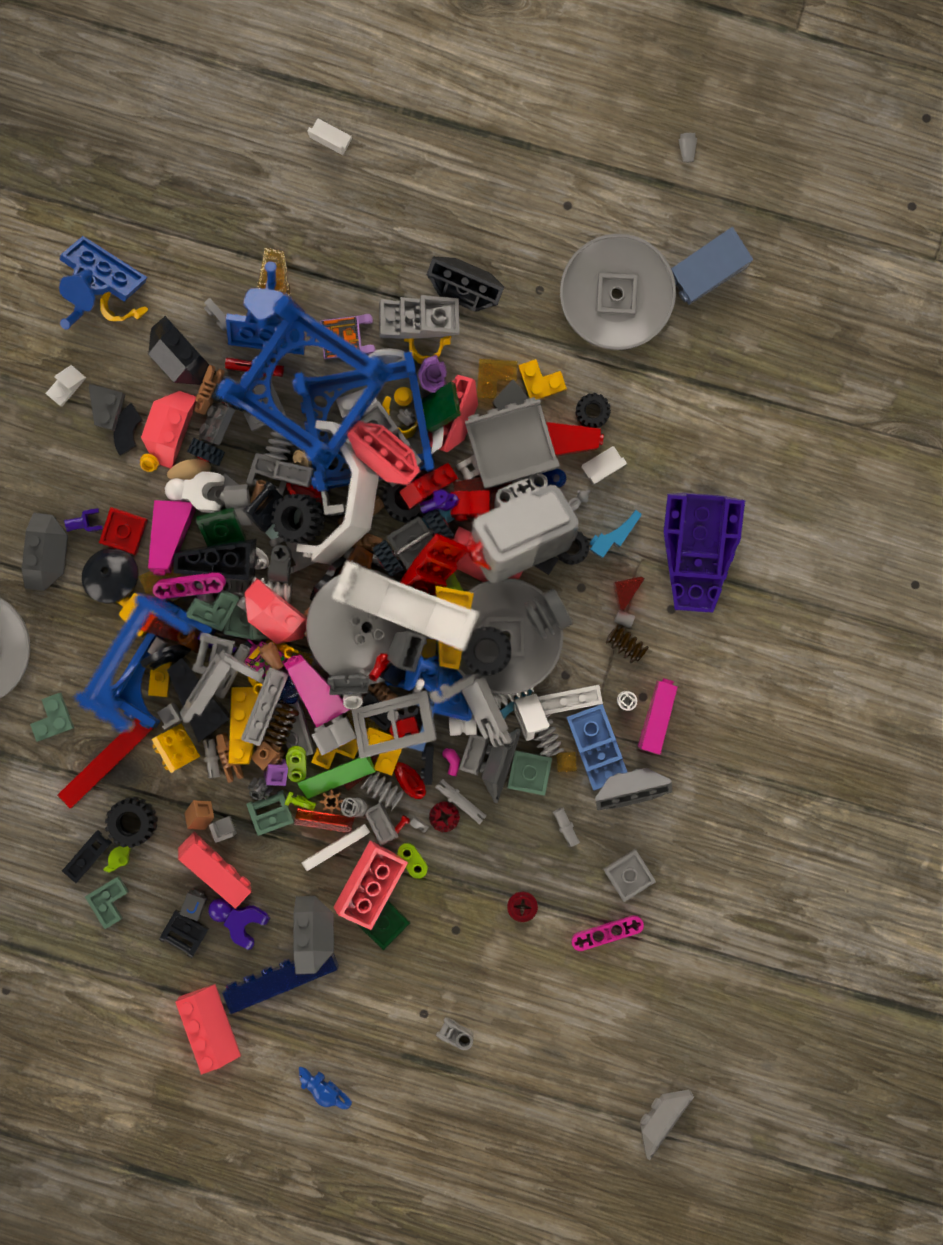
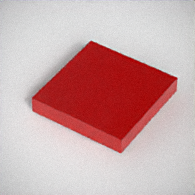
(123, 531)

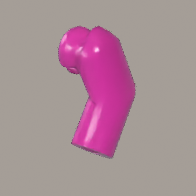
(454, 760)

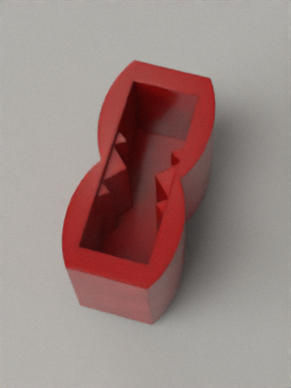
(471, 504)

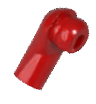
(380, 665)

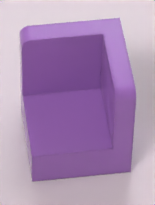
(276, 774)

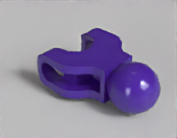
(237, 919)

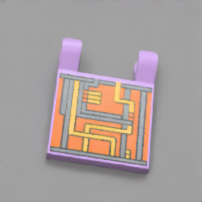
(349, 330)

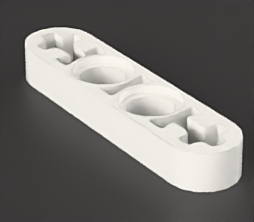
(335, 847)

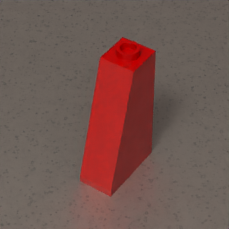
(574, 439)

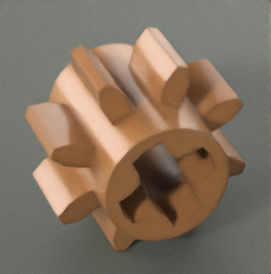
(331, 807)

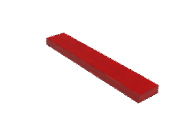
(103, 764)

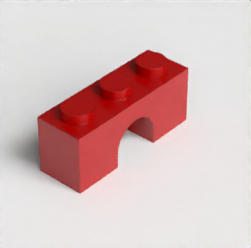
(424, 486)

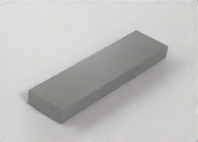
(264, 706)

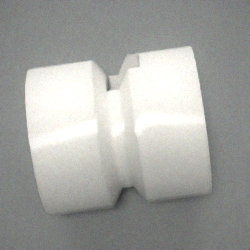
(458, 726)

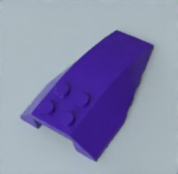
(700, 546)

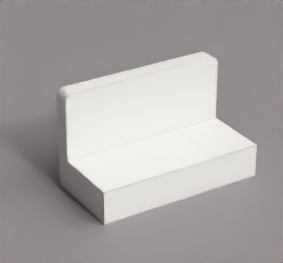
(329, 136)
(603, 465)
(334, 509)
(530, 715)

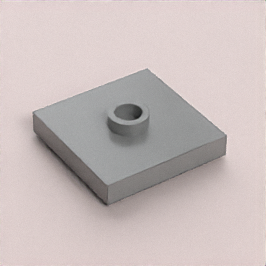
(629, 875)

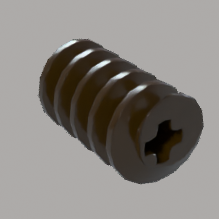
(626, 644)
(282, 723)

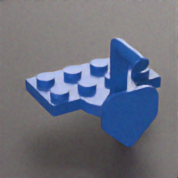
(94, 274)
(260, 320)
(434, 677)

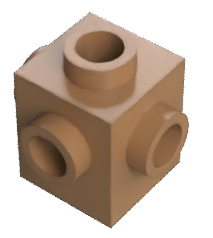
(267, 754)

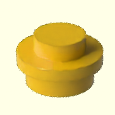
(403, 396)
(149, 462)

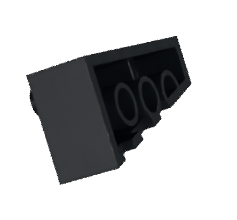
(230, 559)
(214, 713)

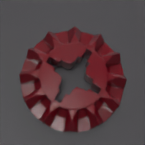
(448, 808)
(528, 913)

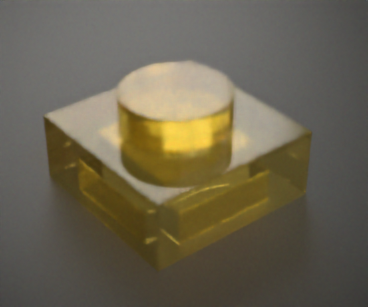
(566, 761)

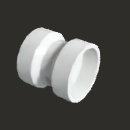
(624, 699)
(352, 701)

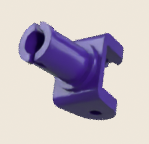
(440, 501)
(82, 522)

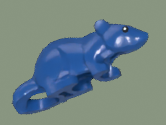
(324, 1093)

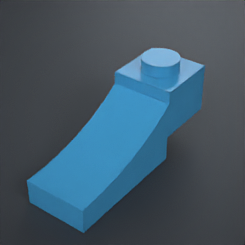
(602, 543)

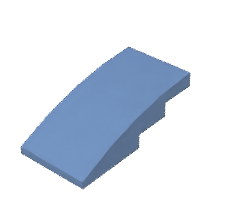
(596, 745)

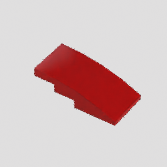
(434, 564)

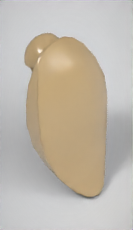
(188, 469)

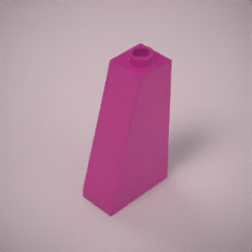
(168, 532)
(314, 691)
(658, 716)

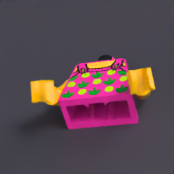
(257, 662)

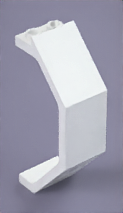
(358, 509)
(405, 605)

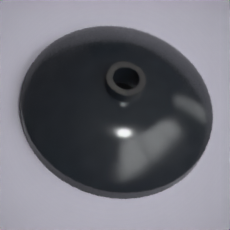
(117, 582)

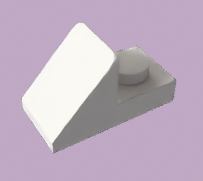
(65, 385)

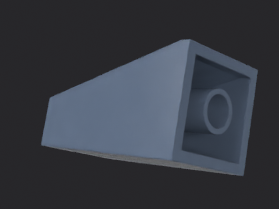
(711, 266)

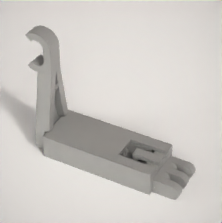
(211, 680)
(481, 705)

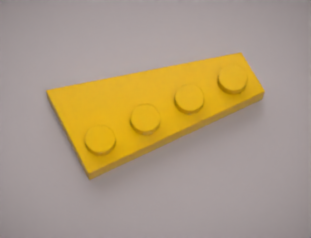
(449, 655)
(242, 704)

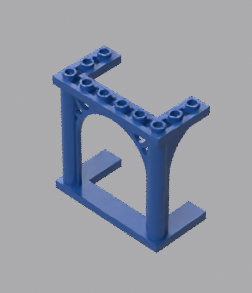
(296, 319)
(316, 386)
(126, 693)

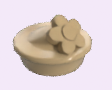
(300, 458)

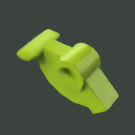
(300, 801)
(118, 857)

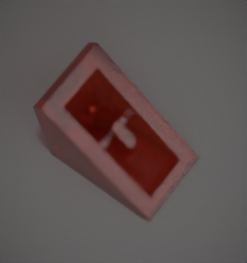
(625, 590)

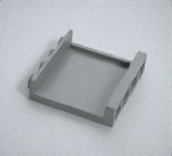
(511, 443)

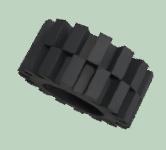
(593, 399)
(582, 553)

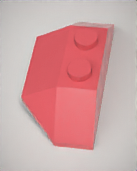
(168, 426)
(456, 430)
(383, 452)
(273, 614)

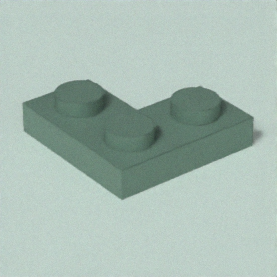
(216, 614)
(57, 721)
(102, 901)

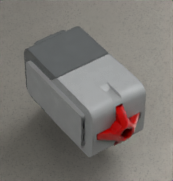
(524, 530)

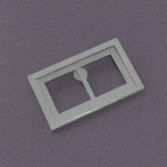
(391, 706)

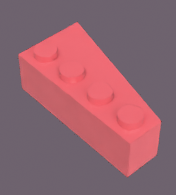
(213, 870)

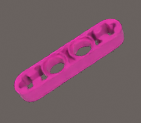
(187, 582)
(608, 936)

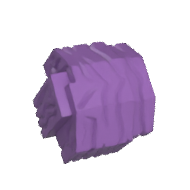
(432, 374)

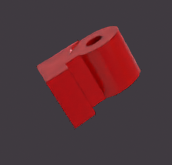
(405, 726)

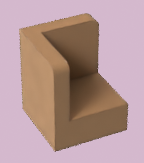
(199, 815)

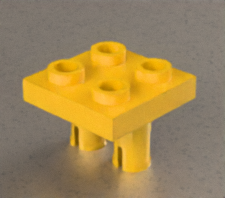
(175, 748)

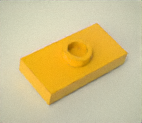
(159, 681)

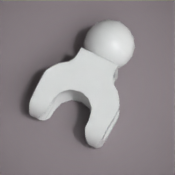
(195, 490)

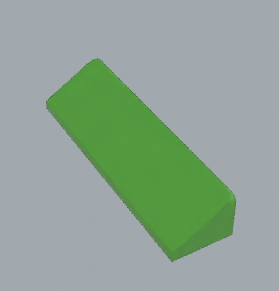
(336, 776)

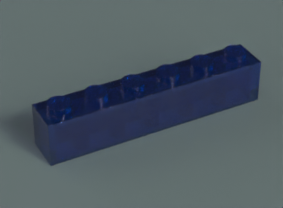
(270, 983)

